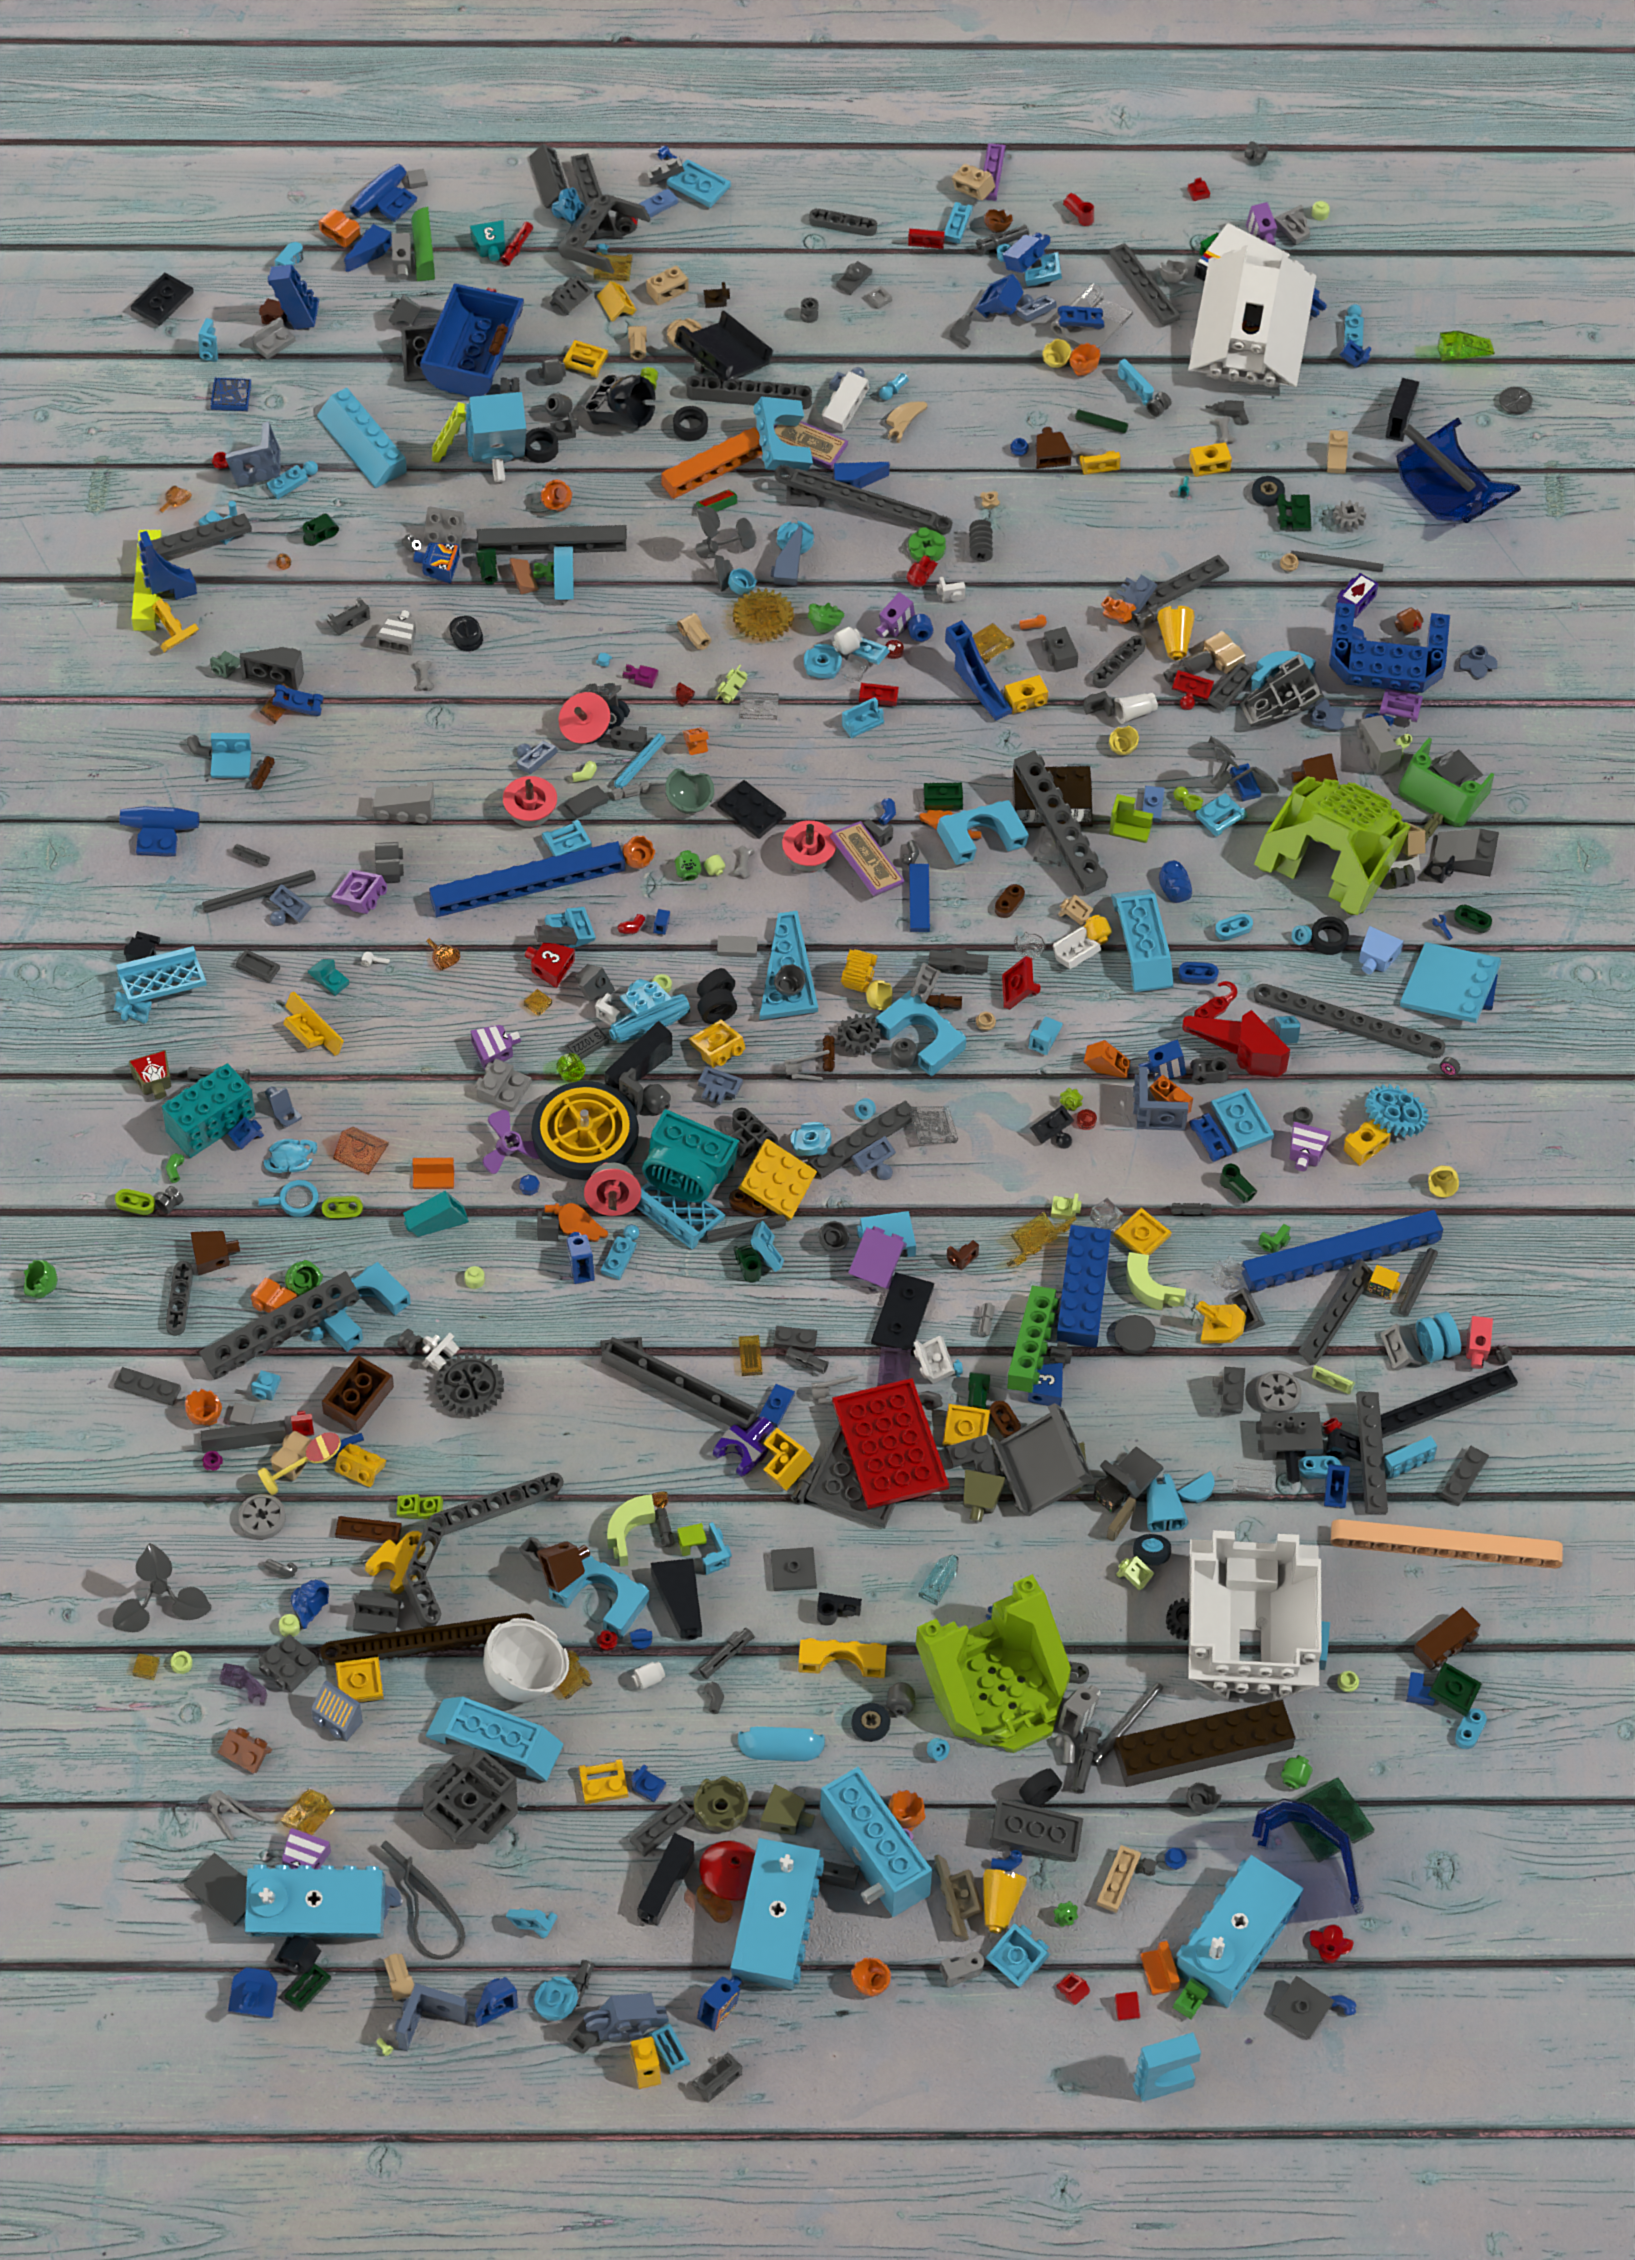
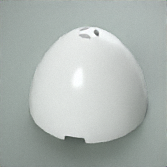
(524, 1660)

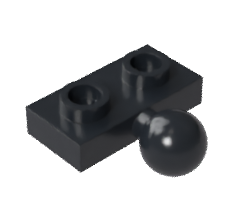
(1052, 1126)

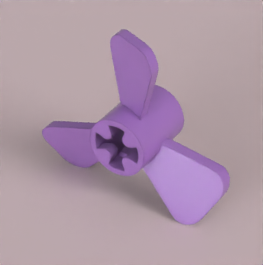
(501, 1124)

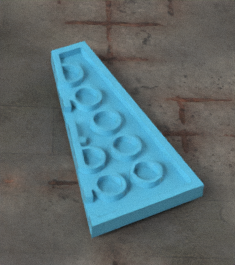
(788, 949)

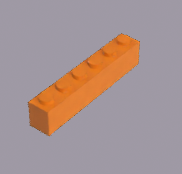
(712, 463)

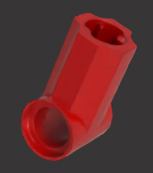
(1079, 208)

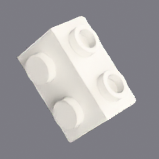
(1075, 948)
(934, 1359)

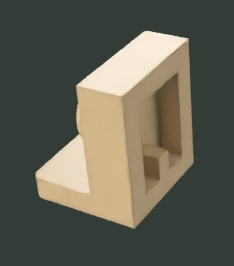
(1076, 909)

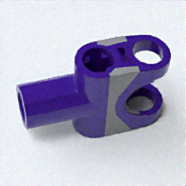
(745, 1444)

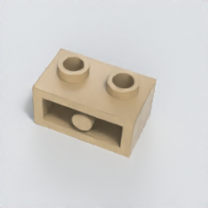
(973, 181)
(667, 285)

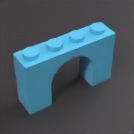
(776, 452)
(997, 816)
(913, 1011)
(374, 1283)
(630, 1595)
(1166, 2067)

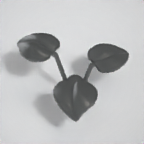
(710, 523)
(1223, 777)
(156, 1567)

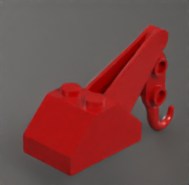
(1252, 1041)

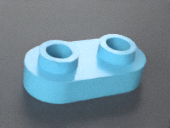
(1232, 926)
(1319, 1467)
(1471, 1727)

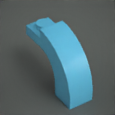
(563, 573)
(1270, 665)

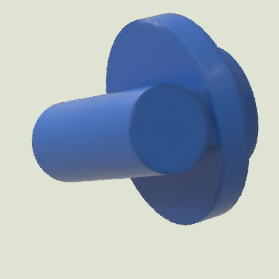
(641, 1638)

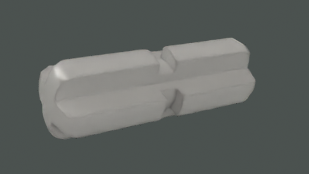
(985, 1323)

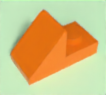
(696, 740)

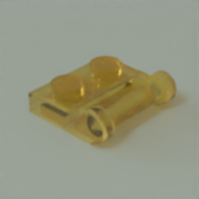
(621, 265)
(990, 637)

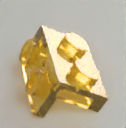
(575, 1678)
(308, 1812)

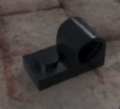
(1343, 1444)
(836, 1604)

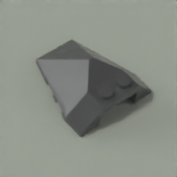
(1284, 694)

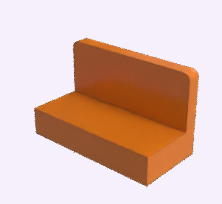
(433, 1173)
(1160, 1969)

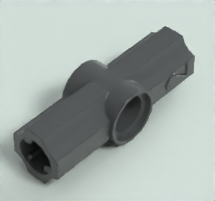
(958, 961)

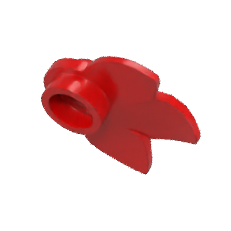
(1330, 1943)

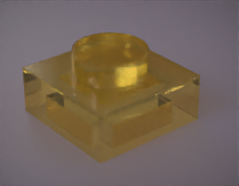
(538, 1002)
(146, 1666)

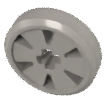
(1273, 1382)
(268, 1506)

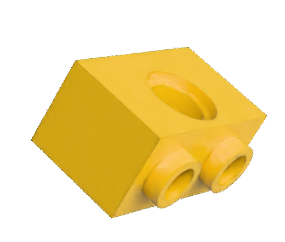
(1210, 459)
(1026, 694)
(1363, 1150)

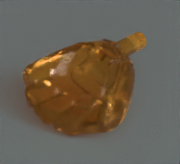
(175, 497)
(443, 955)

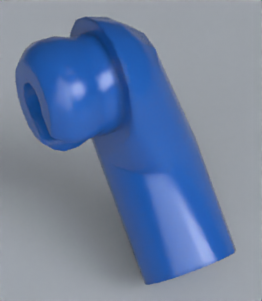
(890, 811)

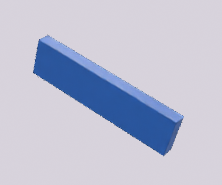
(919, 897)

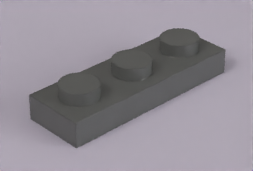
(1231, 686)
(147, 1386)
(1464, 1475)
(662, 1827)

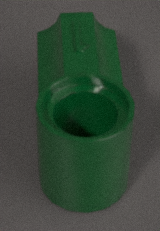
(487, 562)
(1237, 1183)
(978, 1389)

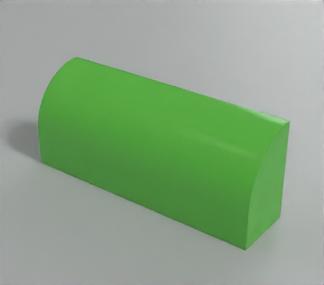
(422, 245)

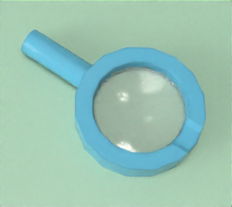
(296, 1198)

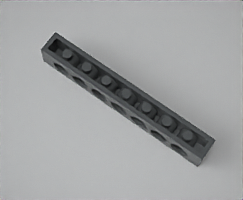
(1087, 881)
(269, 1323)

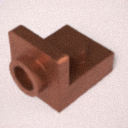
(964, 1256)

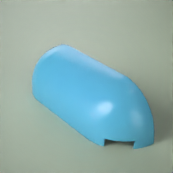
(781, 1743)

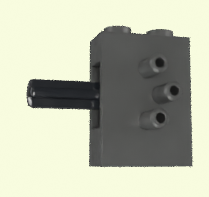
(1290, 1438)

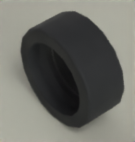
(692, 412)
(541, 456)
(1329, 948)
(716, 980)
(708, 1002)
(1040, 1787)

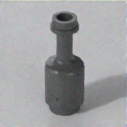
(1193, 664)

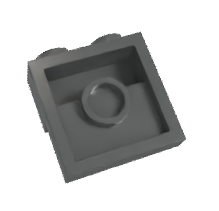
(288, 1663)

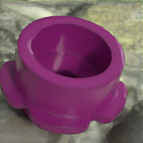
(212, 1456)

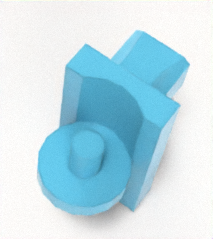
(137, 1011)

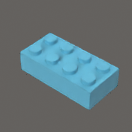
(1410, 1457)

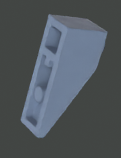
(787, 563)

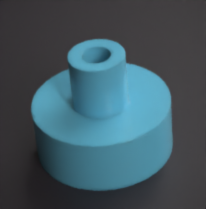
(1301, 935)
(865, 1108)
(938, 1749)

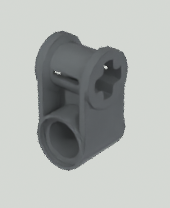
(1209, 1070)

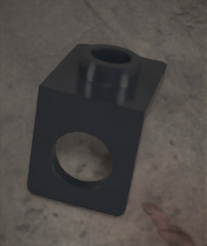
(1447, 870)

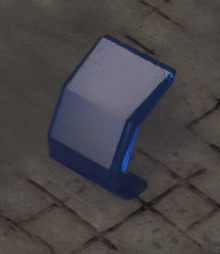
(1440, 491)
(1290, 1810)

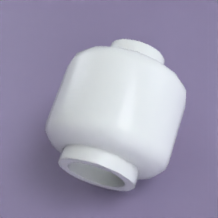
(847, 640)

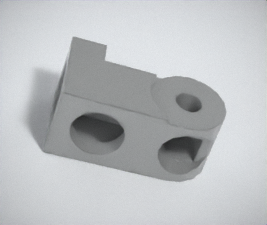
(962, 1970)

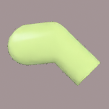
(1404, 741)
(587, 772)

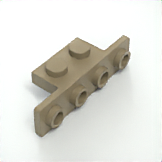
(960, 1896)

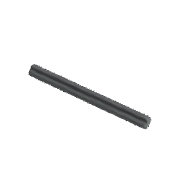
(258, 891)

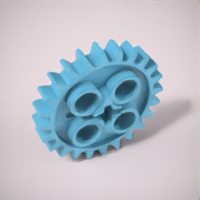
(1396, 1110)

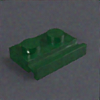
(943, 796)

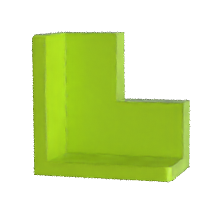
(1128, 822)

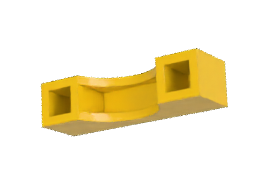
(867, 1657)

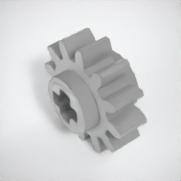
(1349, 515)

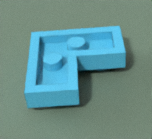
(1048, 272)
(762, 1242)

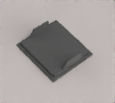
(1456, 768)

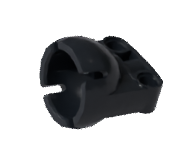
(622, 401)

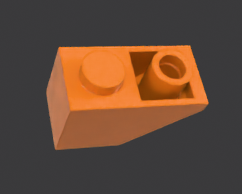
(1106, 1059)
(1167, 1091)

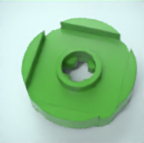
(929, 537)

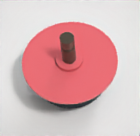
(584, 718)

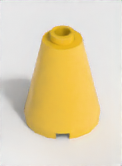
(1176, 630)
(1001, 1898)

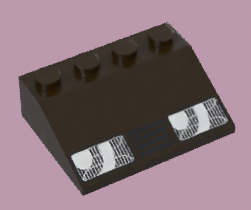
(1076, 791)

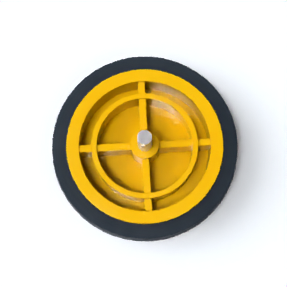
(583, 1128)

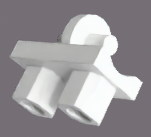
(446, 1345)

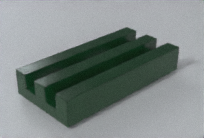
(295, 2001)

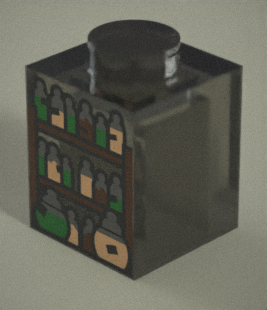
(1110, 1493)

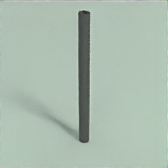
(1338, 561)
(1129, 1721)

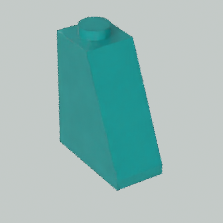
(435, 1215)

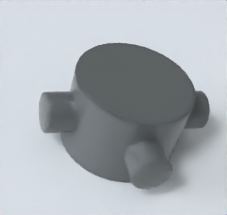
(1149, 1866)

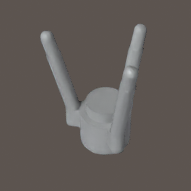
(794, 1066)
(821, 1389)
(222, 1803)

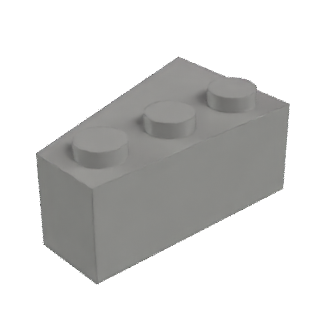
(1379, 745)
(405, 804)

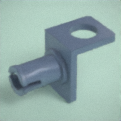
(282, 1105)

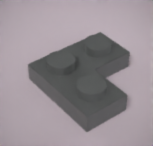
(977, 1451)

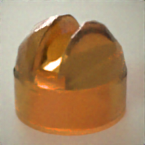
(279, 562)
(660, 1499)

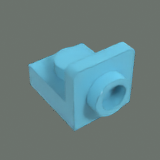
(265, 1385)

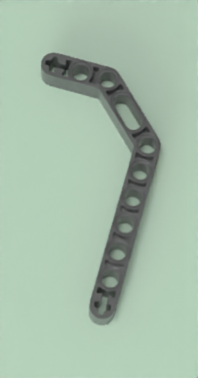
(467, 1519)

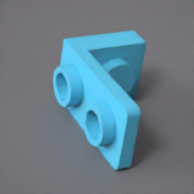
(1043, 1038)
(720, 1560)

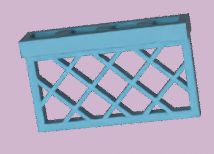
(160, 966)
(667, 1217)

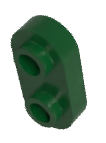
(1473, 918)

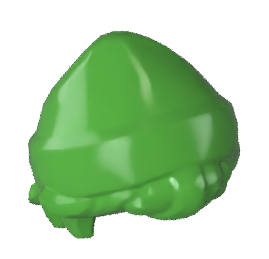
(825, 617)
(303, 1277)
(40, 1279)

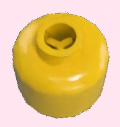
(1098, 929)

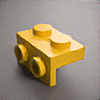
(359, 1464)

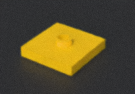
(1142, 1233)
(964, 1424)
(360, 1679)

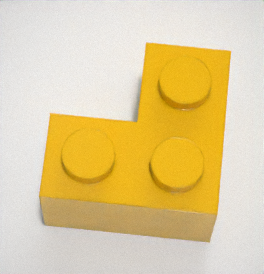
(789, 1459)

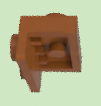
(244, 1749)

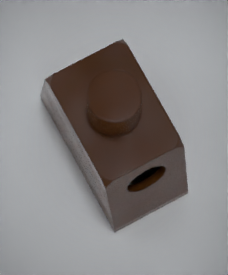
(1052, 449)
(1319, 767)
(212, 1250)
(562, 1564)

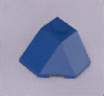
(497, 1999)

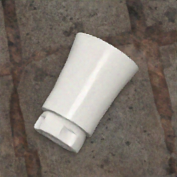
(1134, 706)

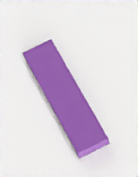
(993, 165)

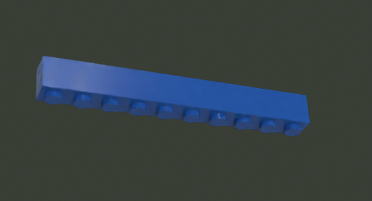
(527, 879)
(1342, 1250)

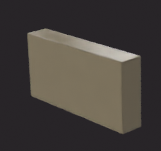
(1121, 1519)

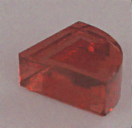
(684, 694)

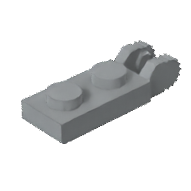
(925, 981)

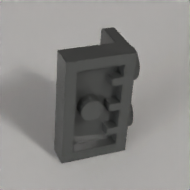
(571, 295)
(632, 1089)

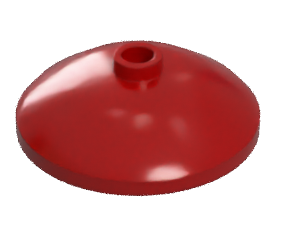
(721, 1875)

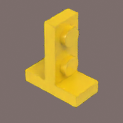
(172, 625)

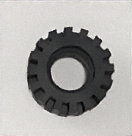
(1172, 1621)

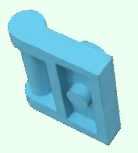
(1217, 810)
(569, 843)

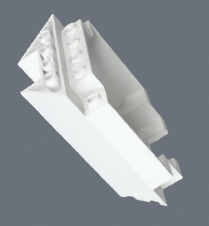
(1277, 349)
(1230, 1591)

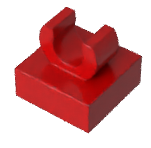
(1198, 189)
(302, 1423)

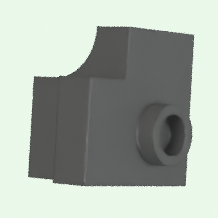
(404, 310)
(594, 982)

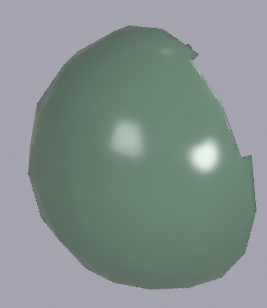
(688, 791)

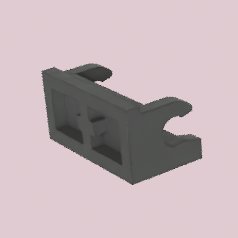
(350, 618)
(839, 1875)
(718, 2077)

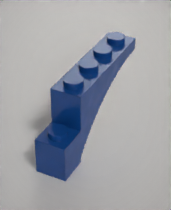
(162, 574)
(973, 670)

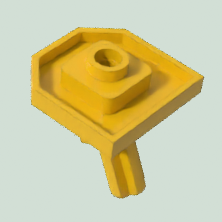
(1221, 1322)

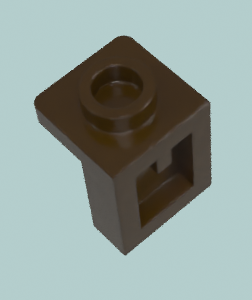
(716, 297)

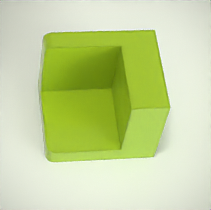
(690, 1536)

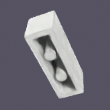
(845, 401)

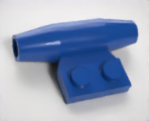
(386, 195)
(158, 827)

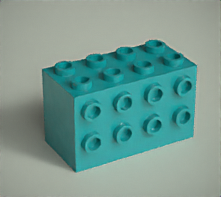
(208, 1110)

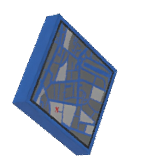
(231, 394)

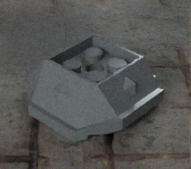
(465, 1779)

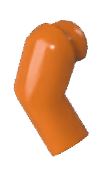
(1038, 622)

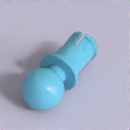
(893, 386)

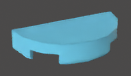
(1198, 1490)

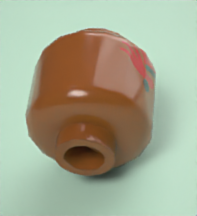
(1409, 621)

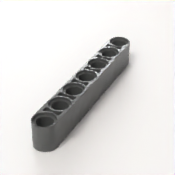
(744, 391)

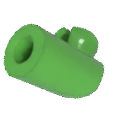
(171, 1167)

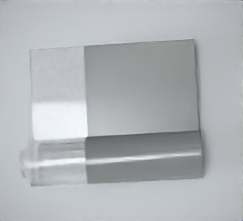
(1113, 316)

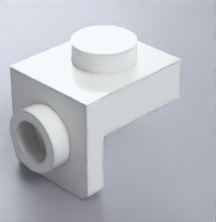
(950, 592)

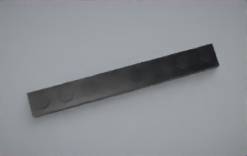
(1447, 1401)

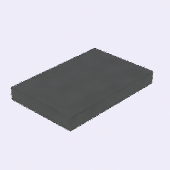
(220, 1888)

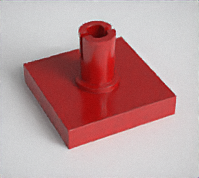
(1019, 983)

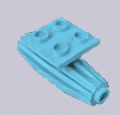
(648, 1006)

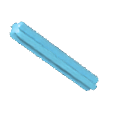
(642, 758)

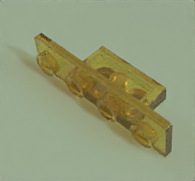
(1034, 1234)

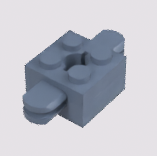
(626, 2017)

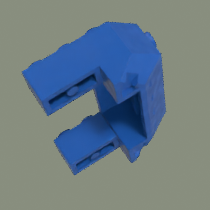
(1387, 664)

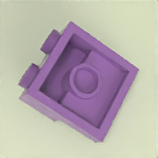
(360, 891)

